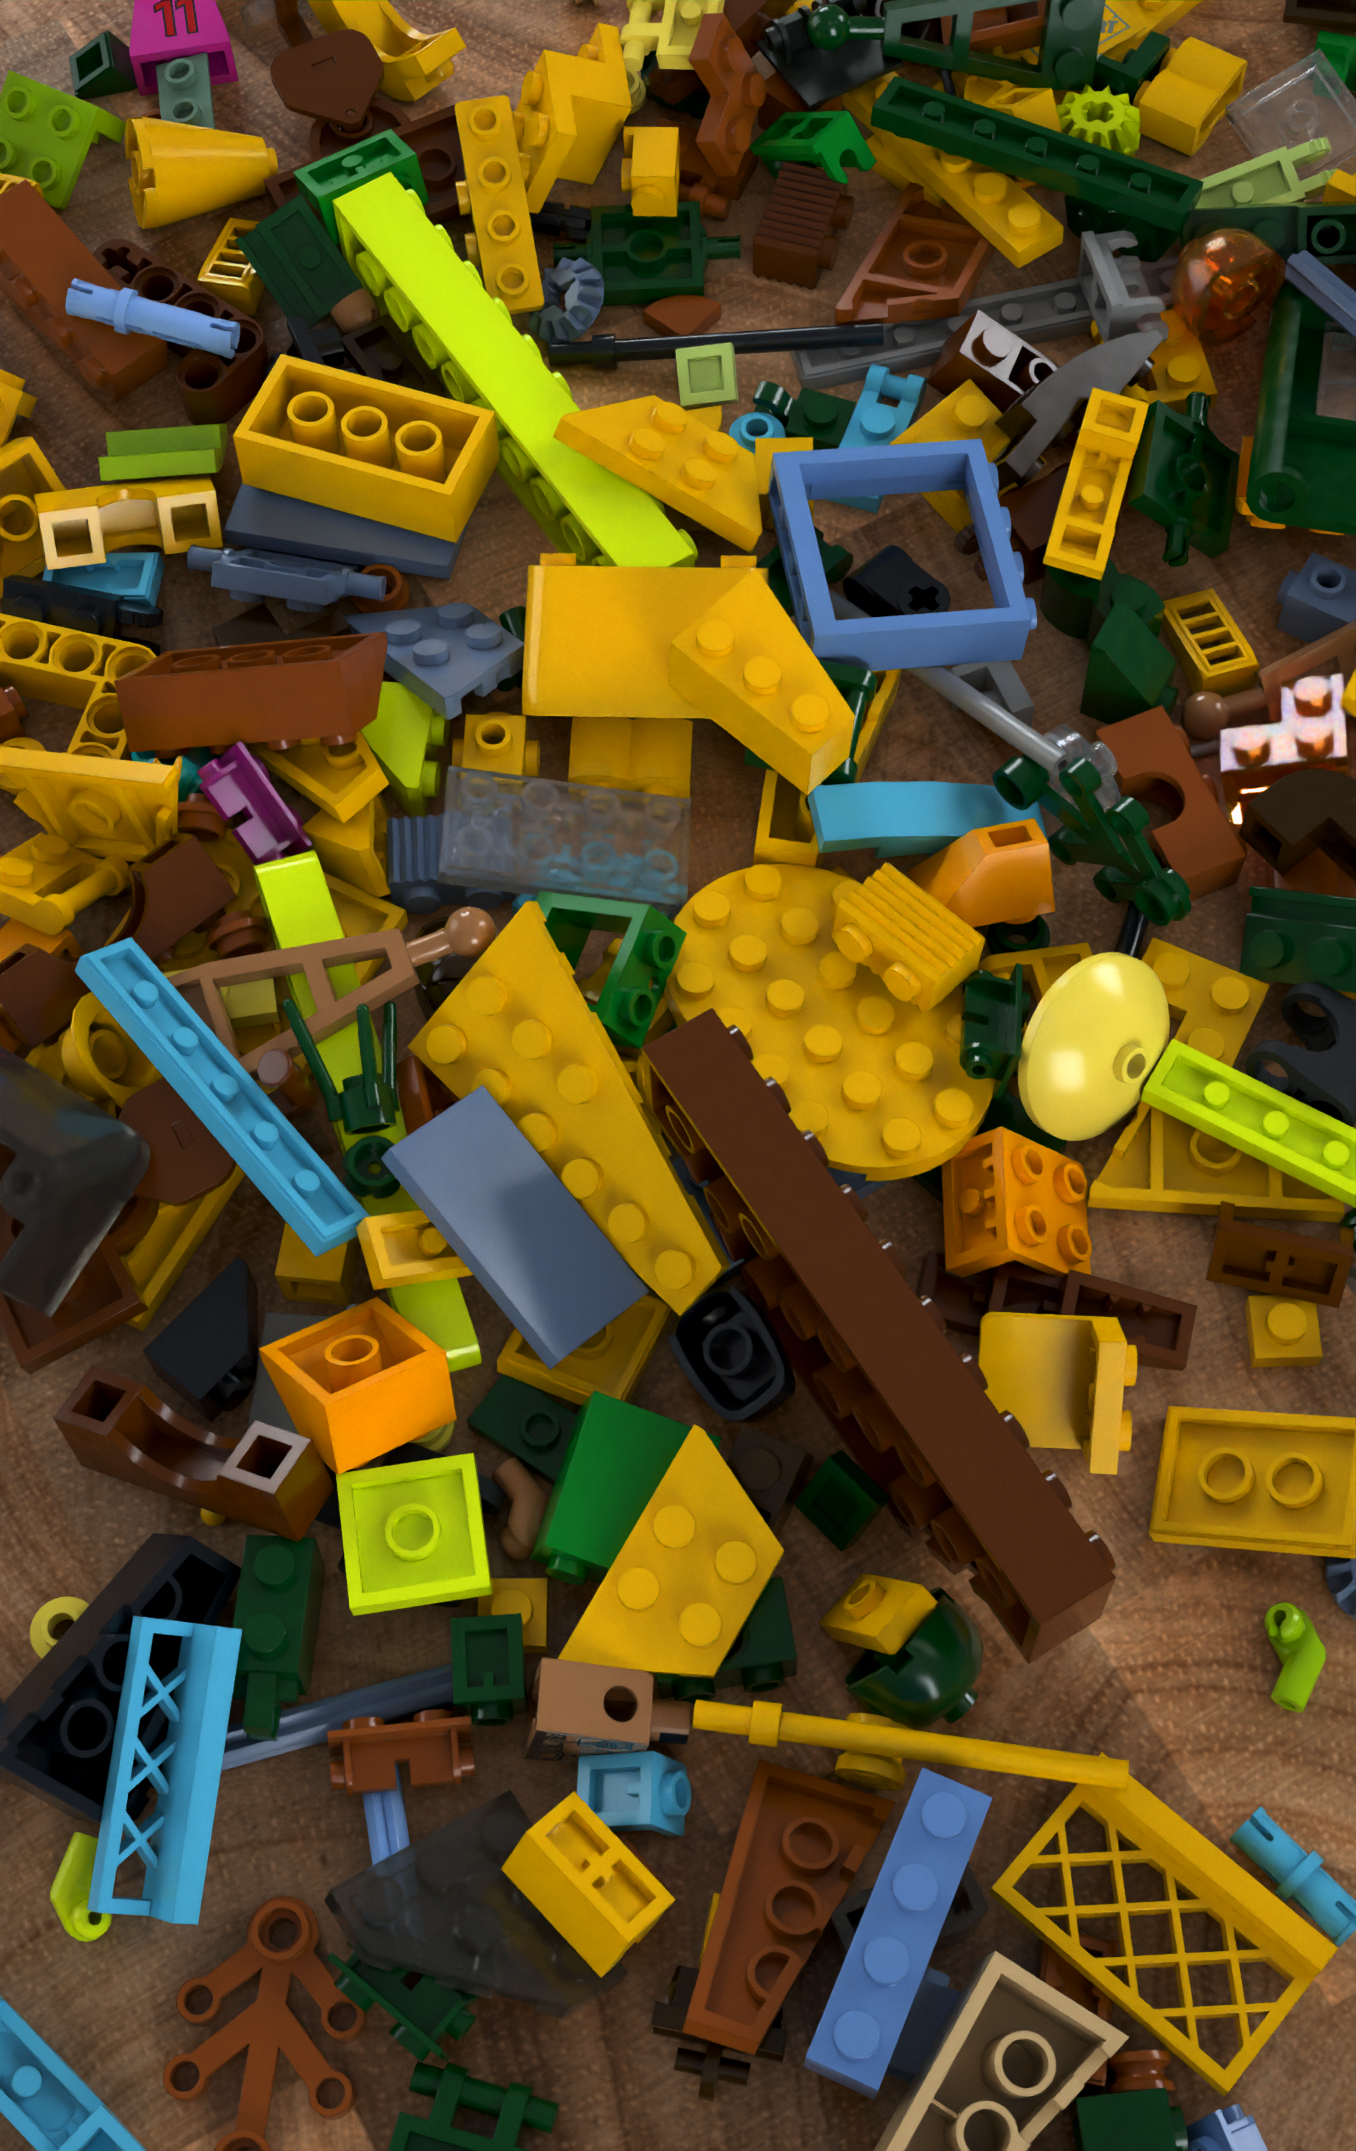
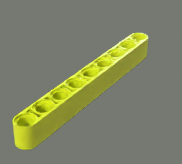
(304, 914)

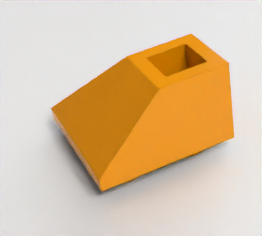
(992, 875)

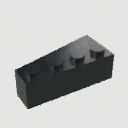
(65, 1712)

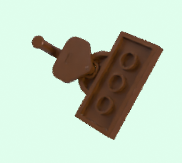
(337, 86)
(182, 1168)

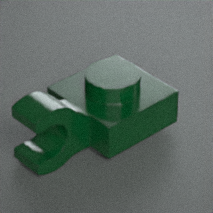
(809, 416)

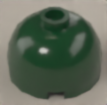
(928, 1674)

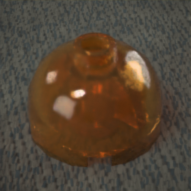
(1223, 282)

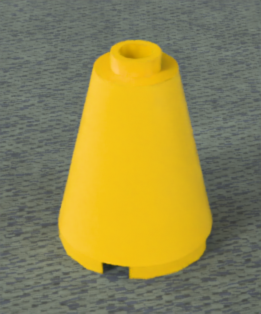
(191, 169)

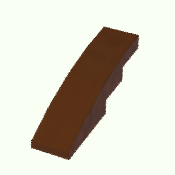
(1150, 1321)

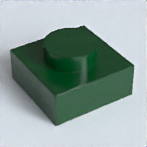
(841, 1500)

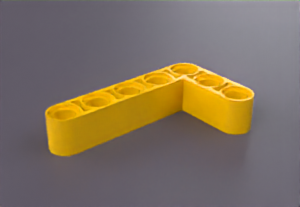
(48, 666)

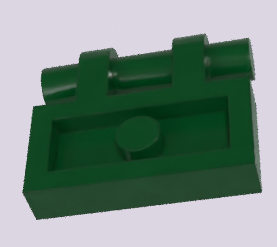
(456, 2089)

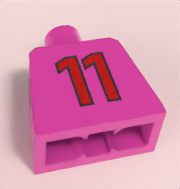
(175, 31)

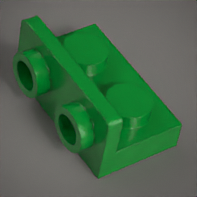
(355, 167)

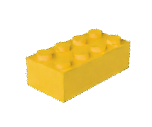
(367, 447)

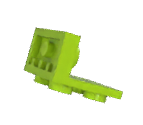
(49, 135)

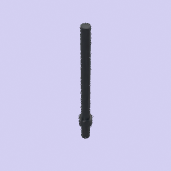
(606, 351)

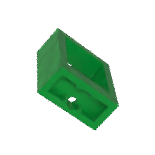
(645, 953)

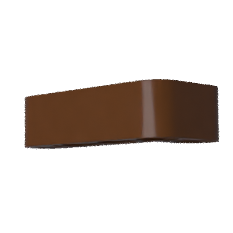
(209, 383)

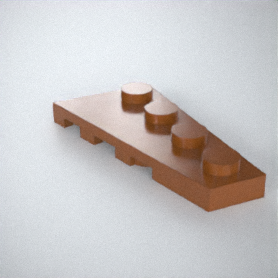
(782, 1884)

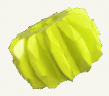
(1101, 119)

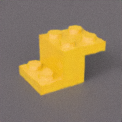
(571, 114)

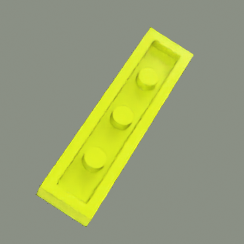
(1255, 1119)

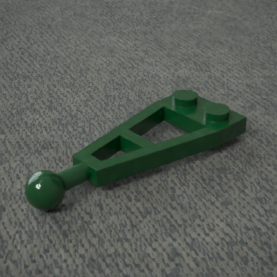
(1065, 51)

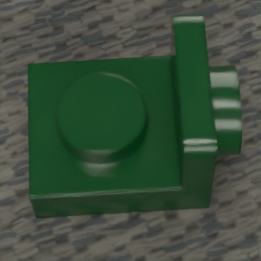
(1135, 68)
(489, 1668)

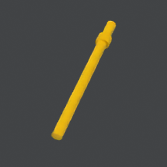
(769, 1724)

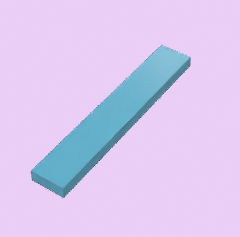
(222, 1095)

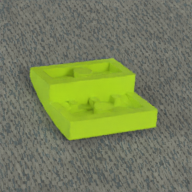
(164, 452)

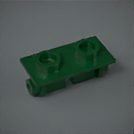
(993, 1026)
(422, 2014)

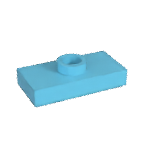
(126, 574)

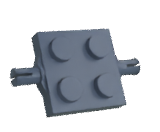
(299, 579)

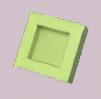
(707, 375)

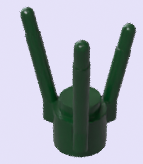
(367, 1098)

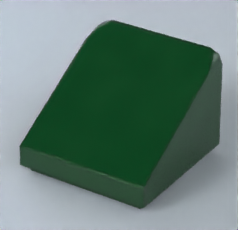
(102, 68)

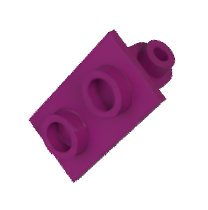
(243, 783)

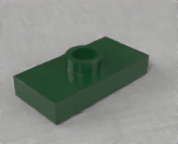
(524, 1425)

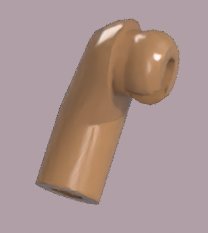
(527, 1508)

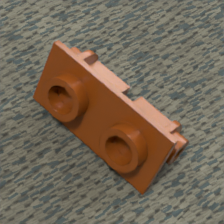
(375, 1748)

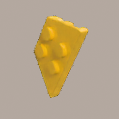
(674, 461)
(96, 801)
(1180, 1169)
(682, 1573)

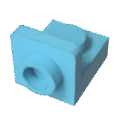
(636, 1791)

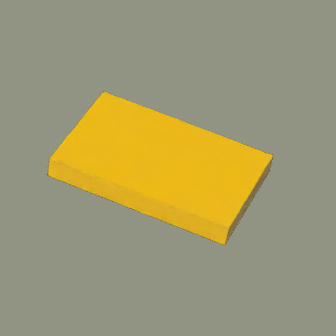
(1257, 1482)

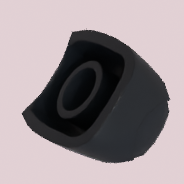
(733, 1355)

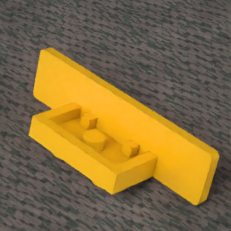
(497, 204)

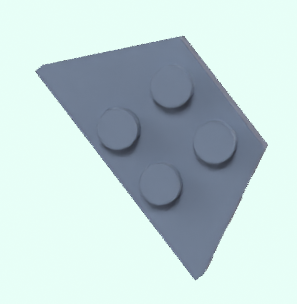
(444, 652)

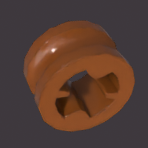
(1140, 2071)

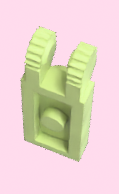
(1268, 178)

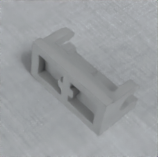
(1117, 287)

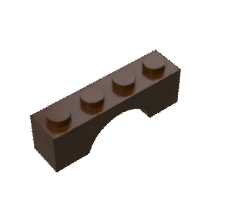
(172, 894)
(259, 1479)

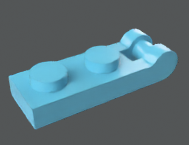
(878, 423)

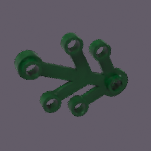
(1093, 837)

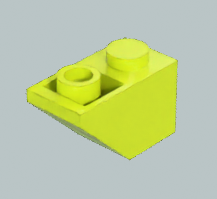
(406, 746)

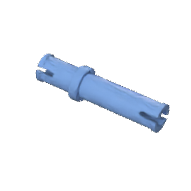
(138, 314)

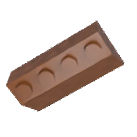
(254, 694)

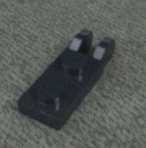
(77, 608)

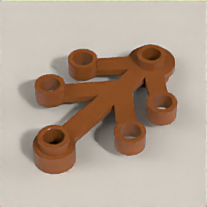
(267, 2022)

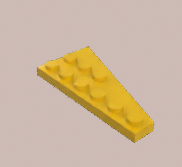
(559, 1079)

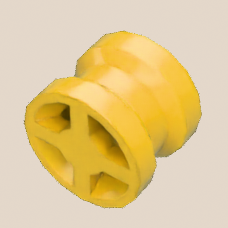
(871, 1769)

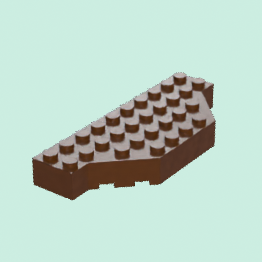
(873, 1347)

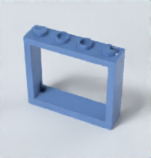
(900, 639)

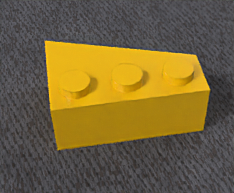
(763, 684)

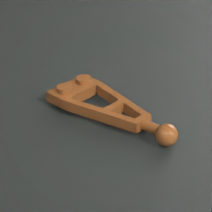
(1208, 712)
(466, 933)

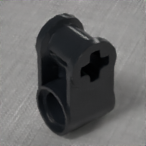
(895, 586)

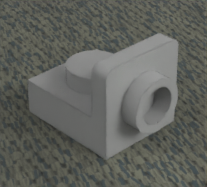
(1000, 684)

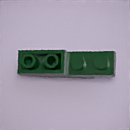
(1317, 227)

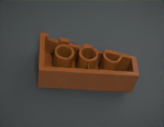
(35, 273)

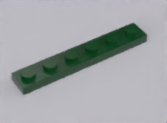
(1037, 154)

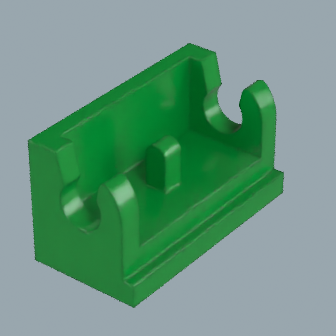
(813, 141)

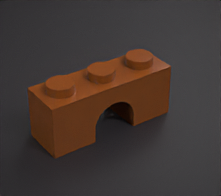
(1159, 769)

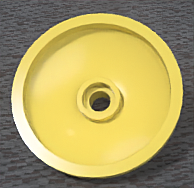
(1093, 1046)

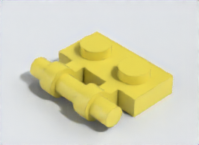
(671, 38)

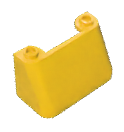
(605, 634)

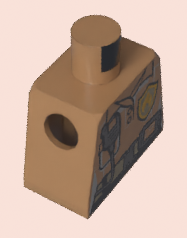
(571, 1718)

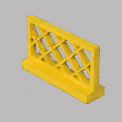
(1213, 1885)

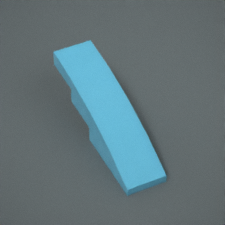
(907, 815)

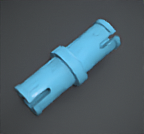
(1298, 1875)

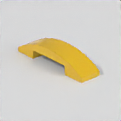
(1095, 484)

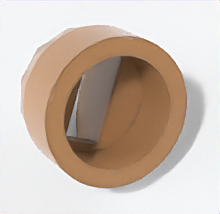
(355, 311)

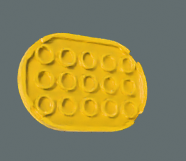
(851, 1057)

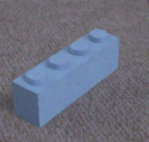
(897, 1933)

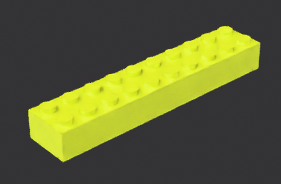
(490, 365)

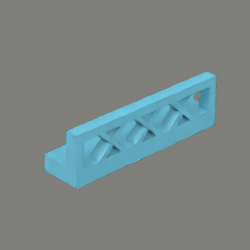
(188, 1776)

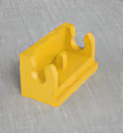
(587, 1883)

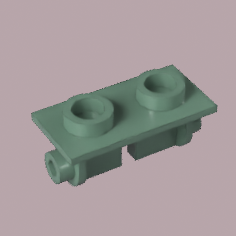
(186, 91)

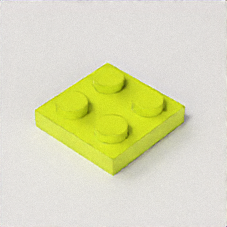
(413, 1534)

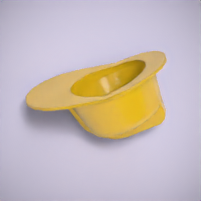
(102, 1056)

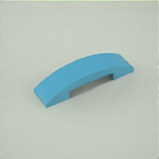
(49, 2098)

